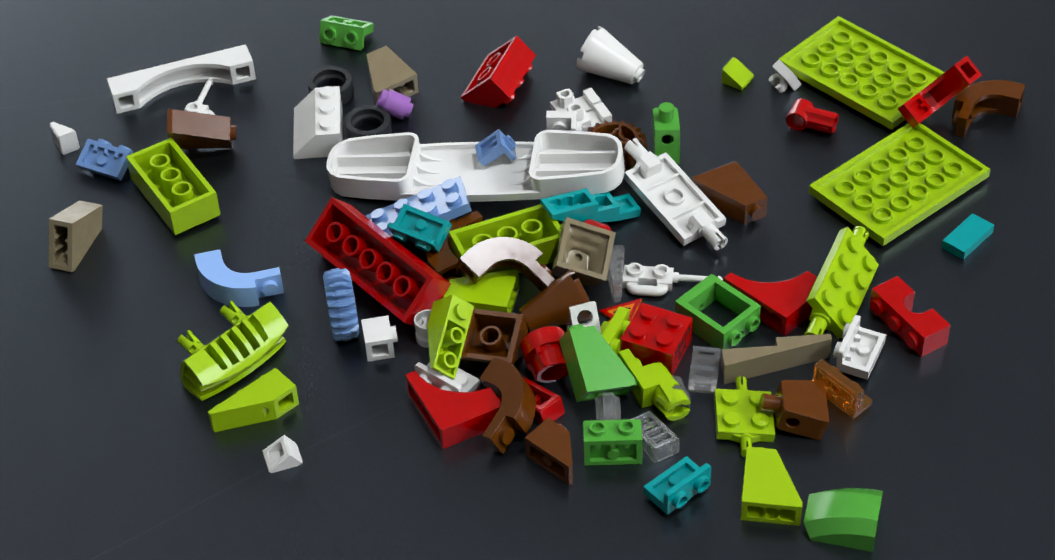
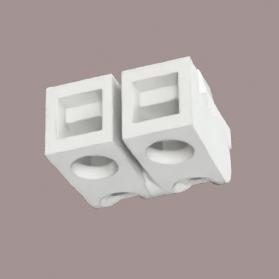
(588, 107)

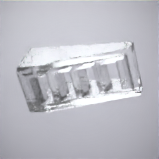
(615, 272)
(660, 450)

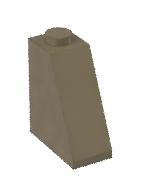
(390, 72)
(73, 234)

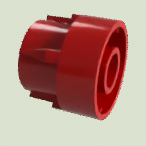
(544, 354)

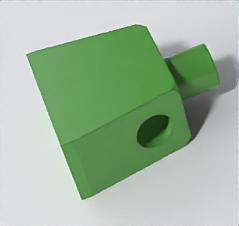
(666, 123)

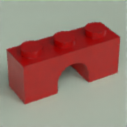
(920, 331)

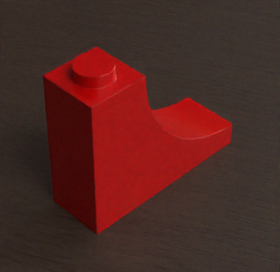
(781, 302)
(452, 414)

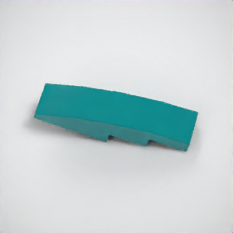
(583, 206)

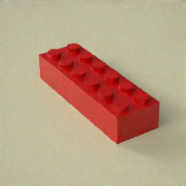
(376, 261)

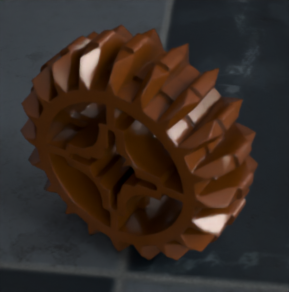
(624, 133)

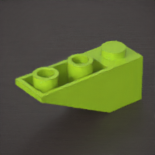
(447, 333)
(256, 403)

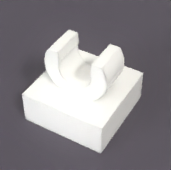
(784, 76)

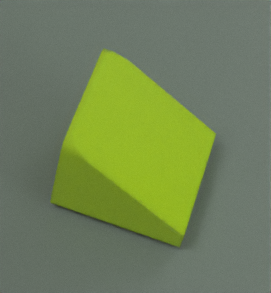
(736, 74)

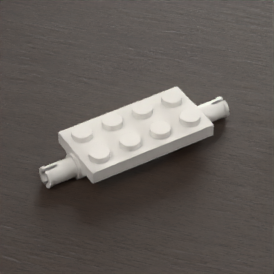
(674, 197)

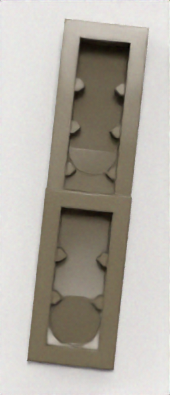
(785, 354)

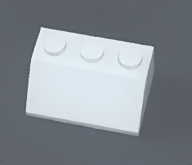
(318, 123)

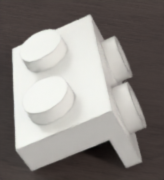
(858, 349)

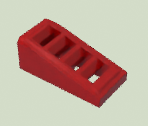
(547, 403)

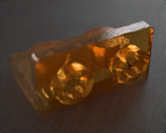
(841, 390)

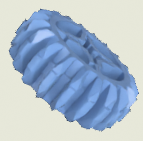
(341, 304)

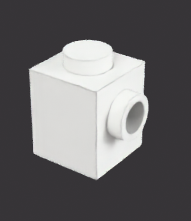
(379, 338)

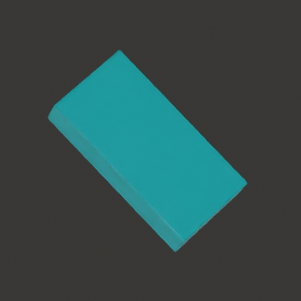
(967, 236)

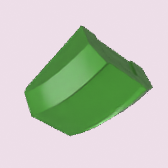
(844, 517)

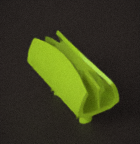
(234, 352)

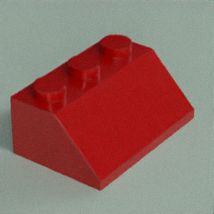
(500, 74)

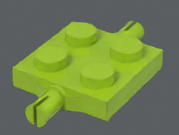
(740, 416)

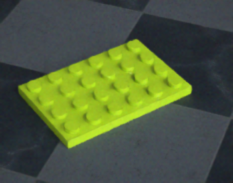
(860, 70)
(899, 182)

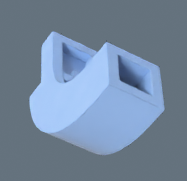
(233, 286)

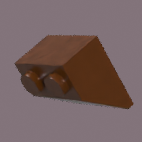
(494, 335)

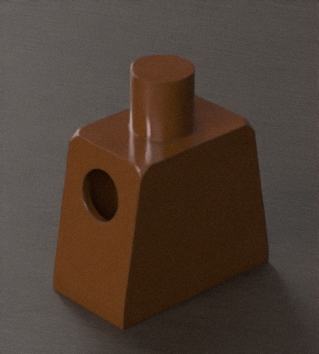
(799, 407)

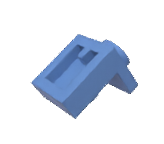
(494, 146)

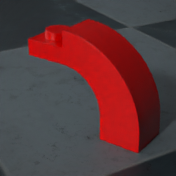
(939, 91)

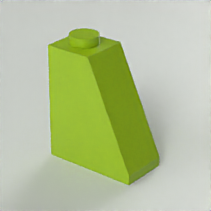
(492, 292)
(768, 489)

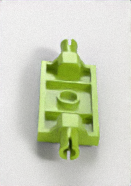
(841, 283)

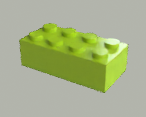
(173, 186)
(528, 225)

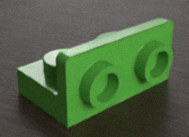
(344, 32)
(612, 442)

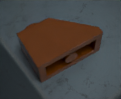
(551, 449)

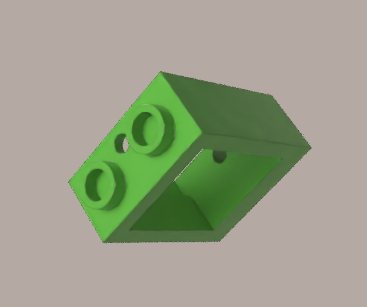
(713, 333)

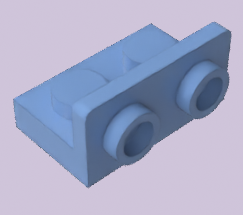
(104, 158)

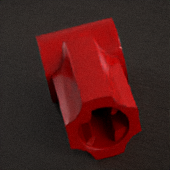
(805, 115)

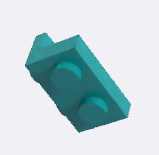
(421, 228)
(678, 484)

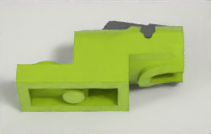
(657, 387)

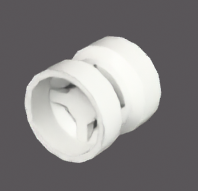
(420, 323)

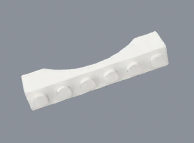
(138, 87)

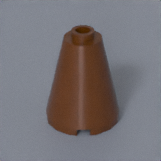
(553, 304)

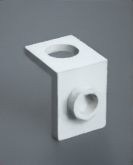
(575, 310)

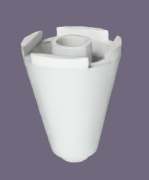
(609, 58)

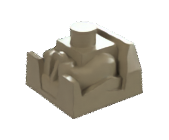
(584, 250)

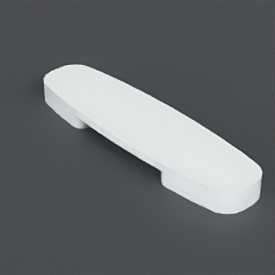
(401, 167)

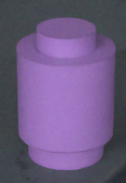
(395, 103)

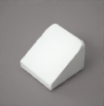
(64, 138)
(282, 455)

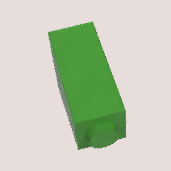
(593, 364)

